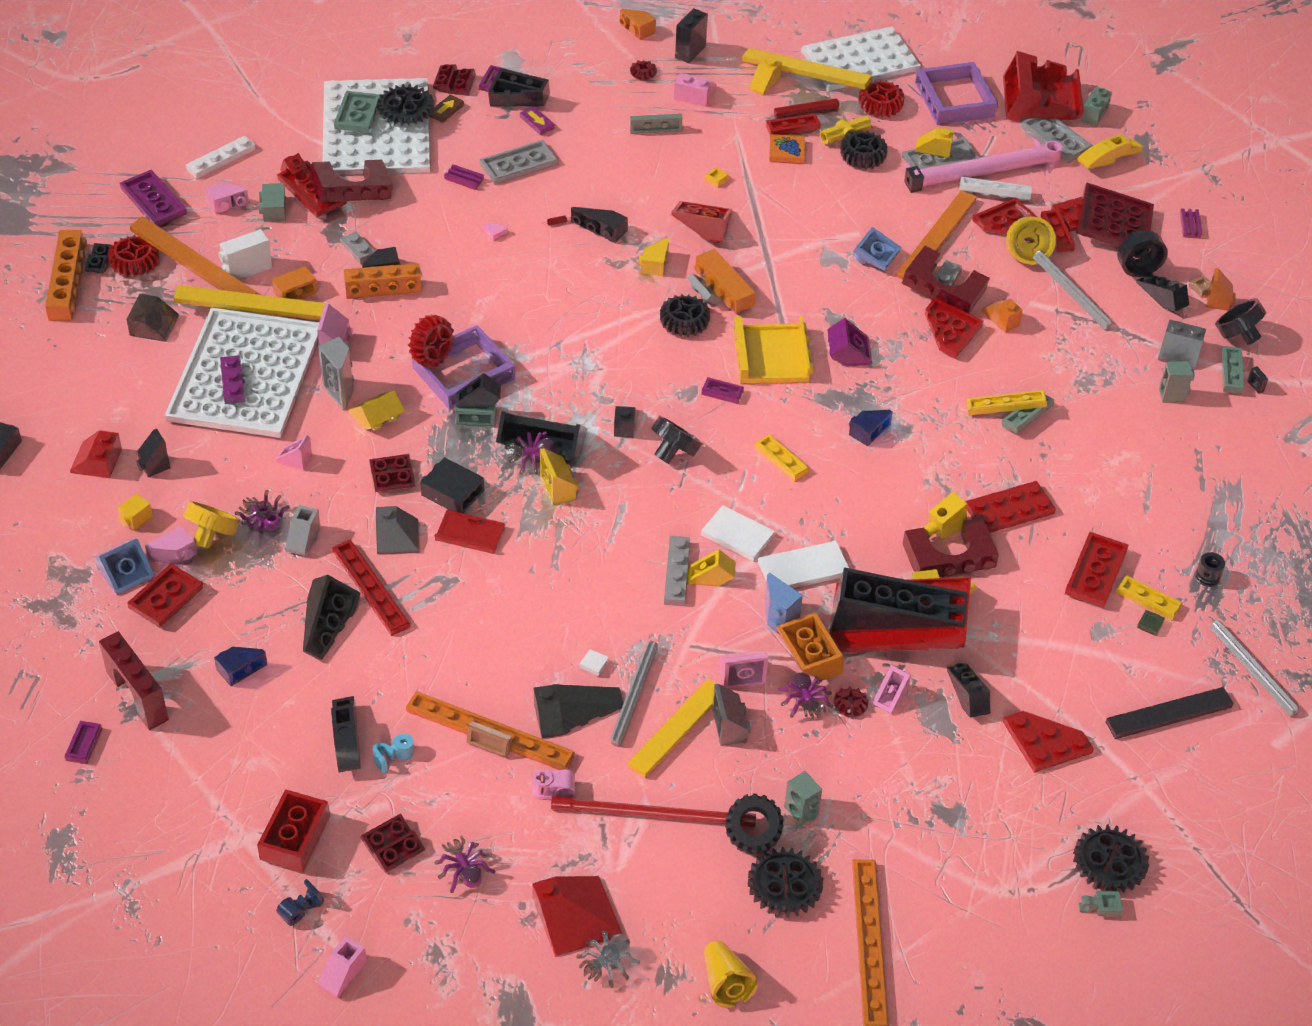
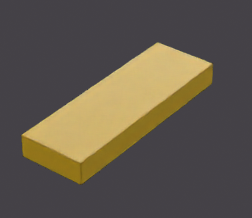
(781, 457)
(1149, 598)

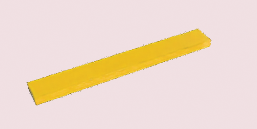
(811, 69)
(248, 302)

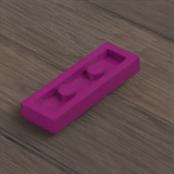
(232, 379)

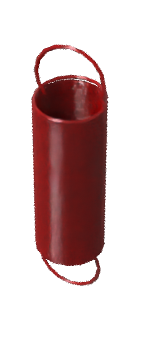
(556, 220)

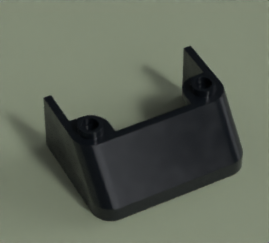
(567, 438)

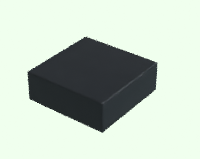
(1257, 379)

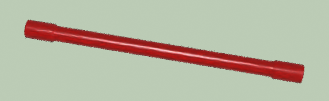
(570, 804)

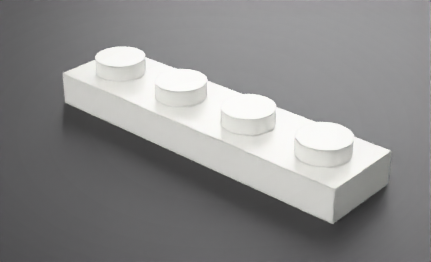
(220, 157)
(1001, 189)

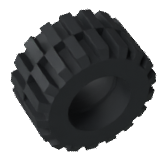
(763, 806)

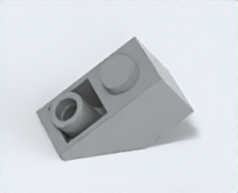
(302, 529)

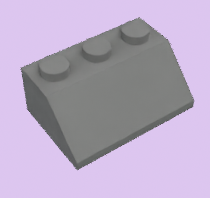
(336, 370)

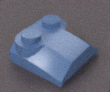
(876, 249)

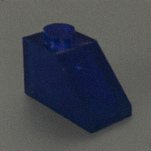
(869, 425)
(239, 663)

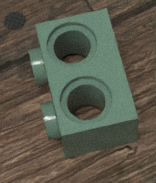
(1096, 106)
(803, 798)

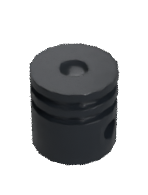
(1210, 571)

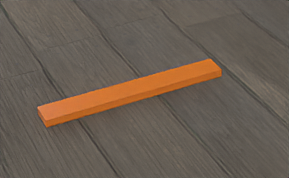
(943, 227)
(187, 257)
(459, 720)
(869, 943)

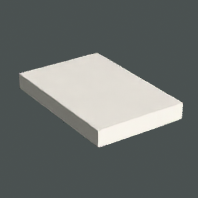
(737, 533)

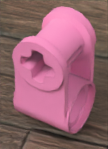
(554, 783)

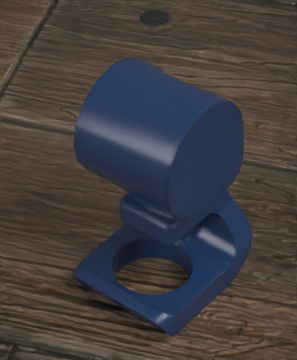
(293, 910)

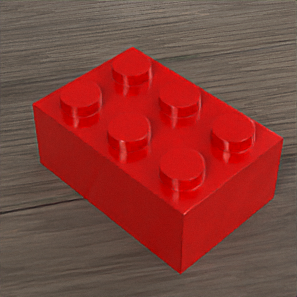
(293, 830)

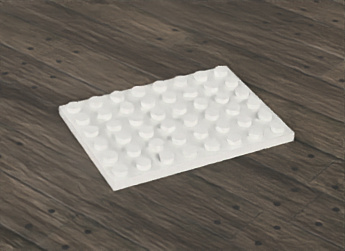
(400, 147)
(273, 366)

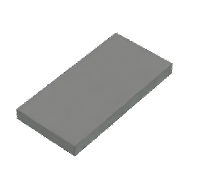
(1054, 130)
(960, 151)
(518, 162)

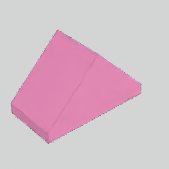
(296, 454)
(892, 689)

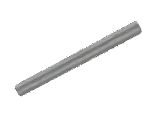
(1072, 290)
(1254, 668)
(634, 693)

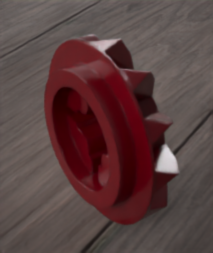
(647, 71)
(844, 706)

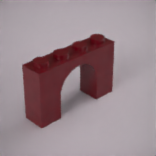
(334, 189)
(920, 278)
(980, 551)
(126, 667)

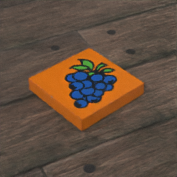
(787, 148)

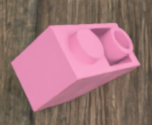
(226, 197)
(342, 966)

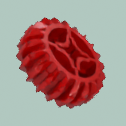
(881, 98)
(133, 256)
(431, 340)

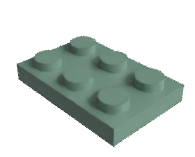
(357, 111)

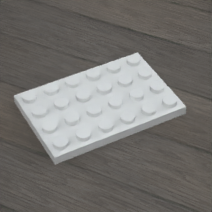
(871, 53)

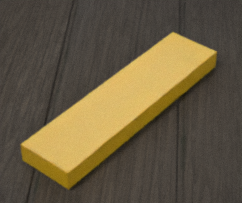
(1006, 402)

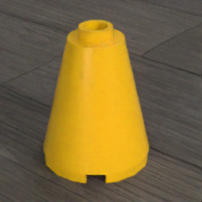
(728, 976)

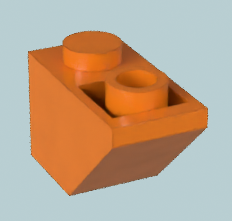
(638, 22)

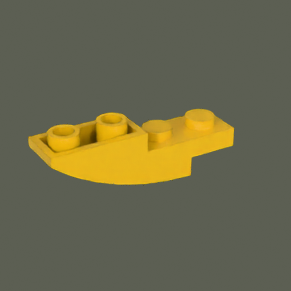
(1108, 150)

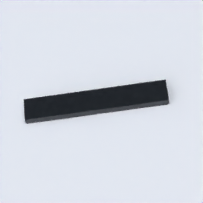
(1169, 712)

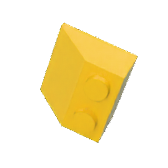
(377, 410)
(557, 477)

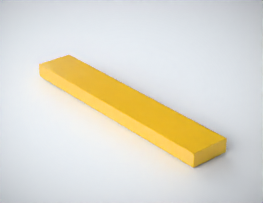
(673, 730)

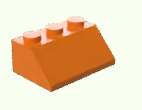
(812, 647)

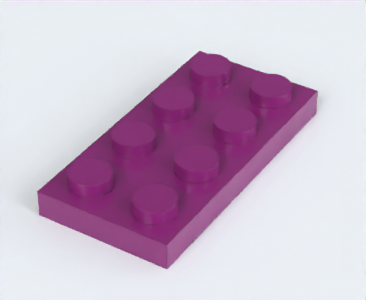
(153, 198)

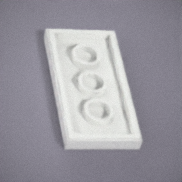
(805, 565)

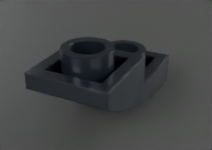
(98, 259)

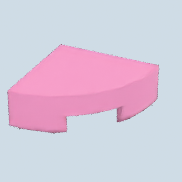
(494, 230)

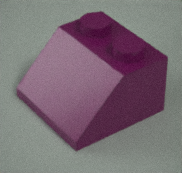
(849, 344)

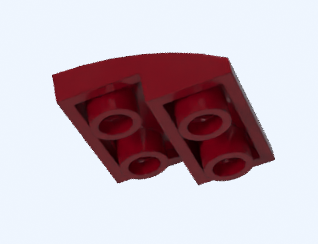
(454, 81)
(392, 472)
(392, 843)

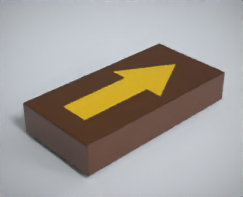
(446, 108)

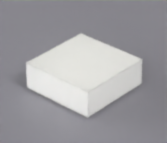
(593, 662)

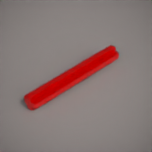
(806, 108)

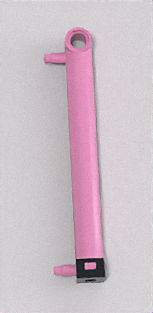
(918, 178)

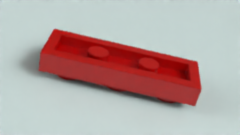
(793, 124)
(1063, 238)

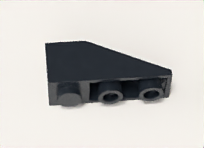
(601, 222)
(1166, 292)
(970, 690)

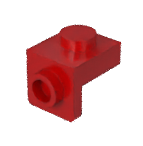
(294, 164)

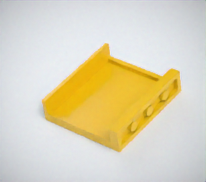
(772, 352)

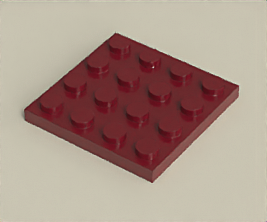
(1112, 215)

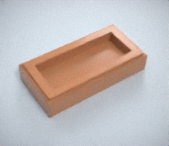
(489, 739)

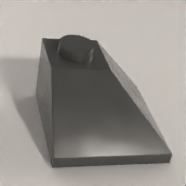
(396, 531)

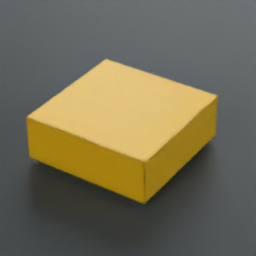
(716, 177)

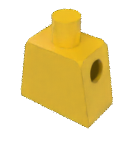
(947, 517)

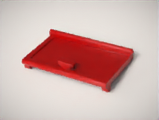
(464, 531)

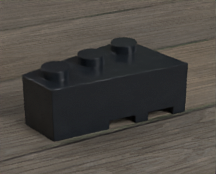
(518, 89)

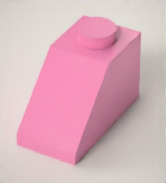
(172, 547)

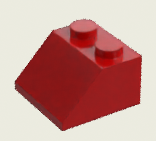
(98, 455)

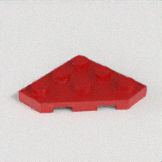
(1002, 216)
(951, 326)
(1046, 741)

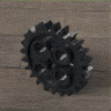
(405, 104)
(1092, 848)
(807, 881)

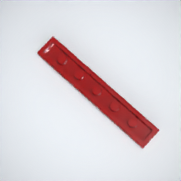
(371, 587)

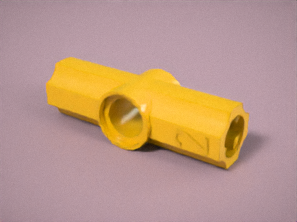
(843, 128)

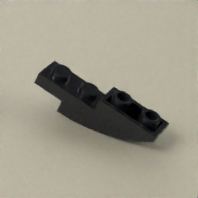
(345, 734)

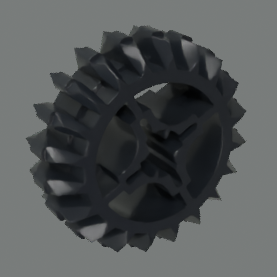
(863, 149)
(684, 315)

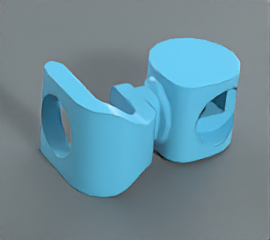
(401, 747)

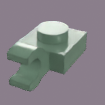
(1105, 902)

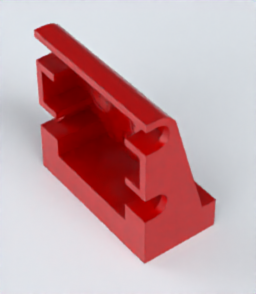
(1041, 90)

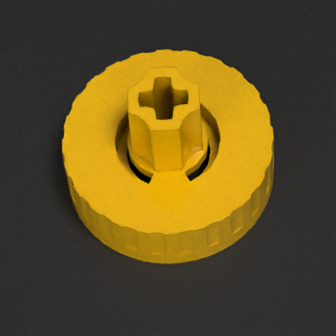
(1025, 228)
(209, 521)

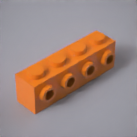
(382, 280)
(725, 281)

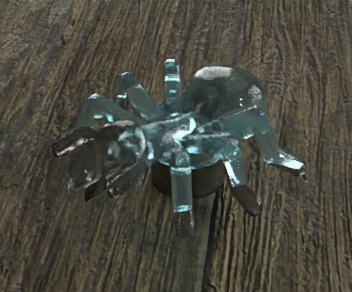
(609, 957)

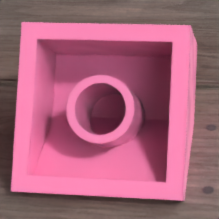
(693, 89)
(333, 325)
(743, 669)

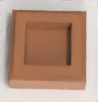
(1200, 285)

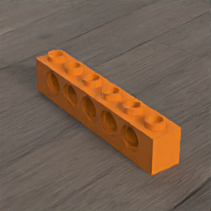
(65, 275)

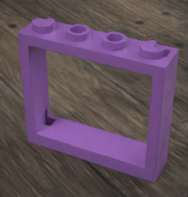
(957, 113)
(502, 373)

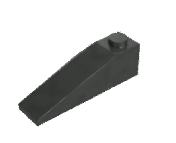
(327, 611)
(567, 706)

